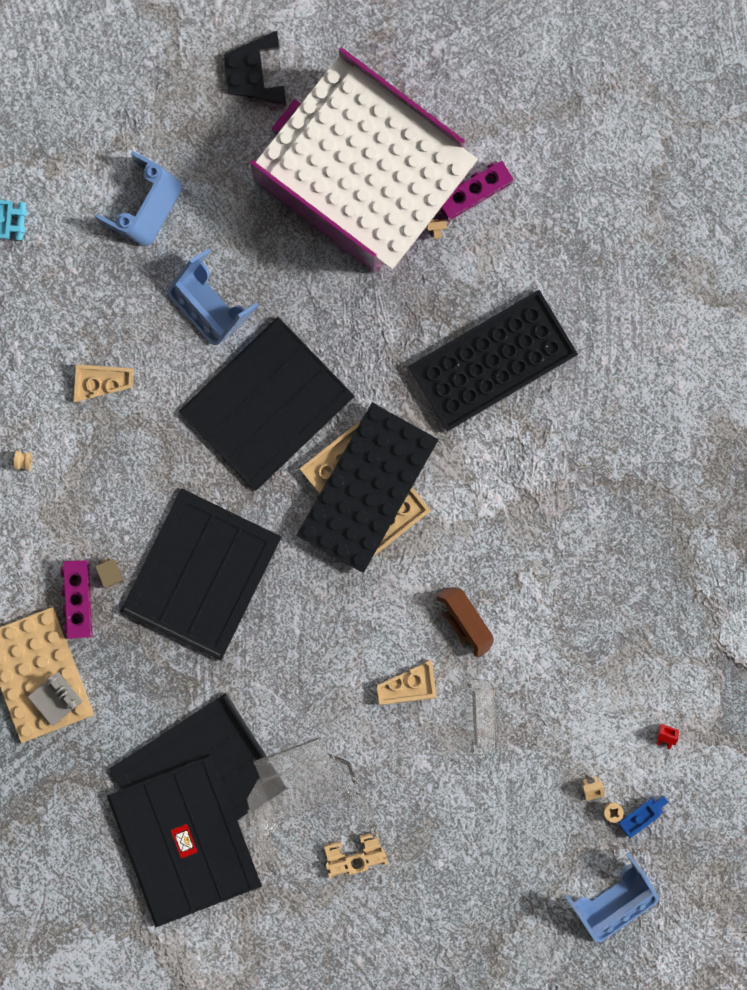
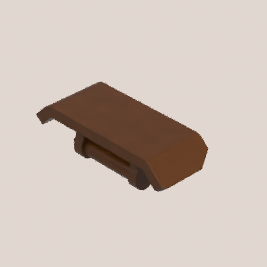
(466, 620)

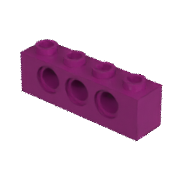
(502, 180)
(84, 629)

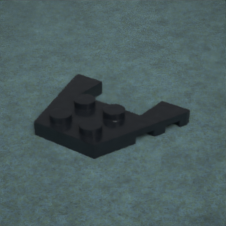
(245, 71)

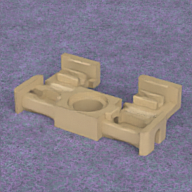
(339, 865)

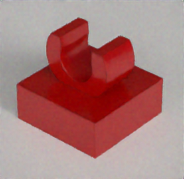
(668, 735)

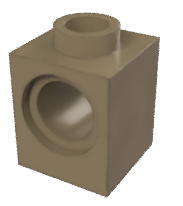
(109, 572)

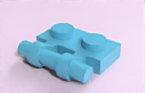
(6, 214)

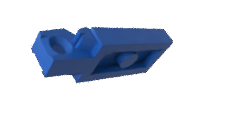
(642, 816)

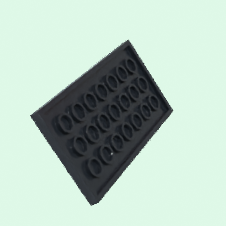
(493, 360)
(367, 487)

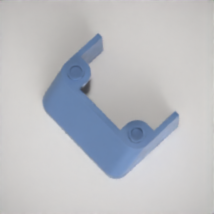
(155, 208)
(203, 304)
(618, 904)

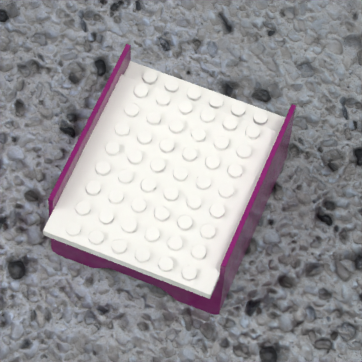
(362, 163)

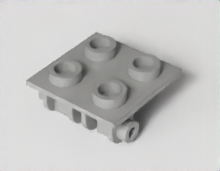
(55, 698)

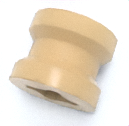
(23, 461)
(607, 812)

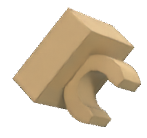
(436, 225)
(593, 790)

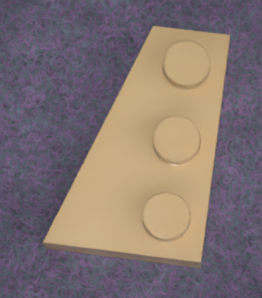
(100, 380)
(409, 687)

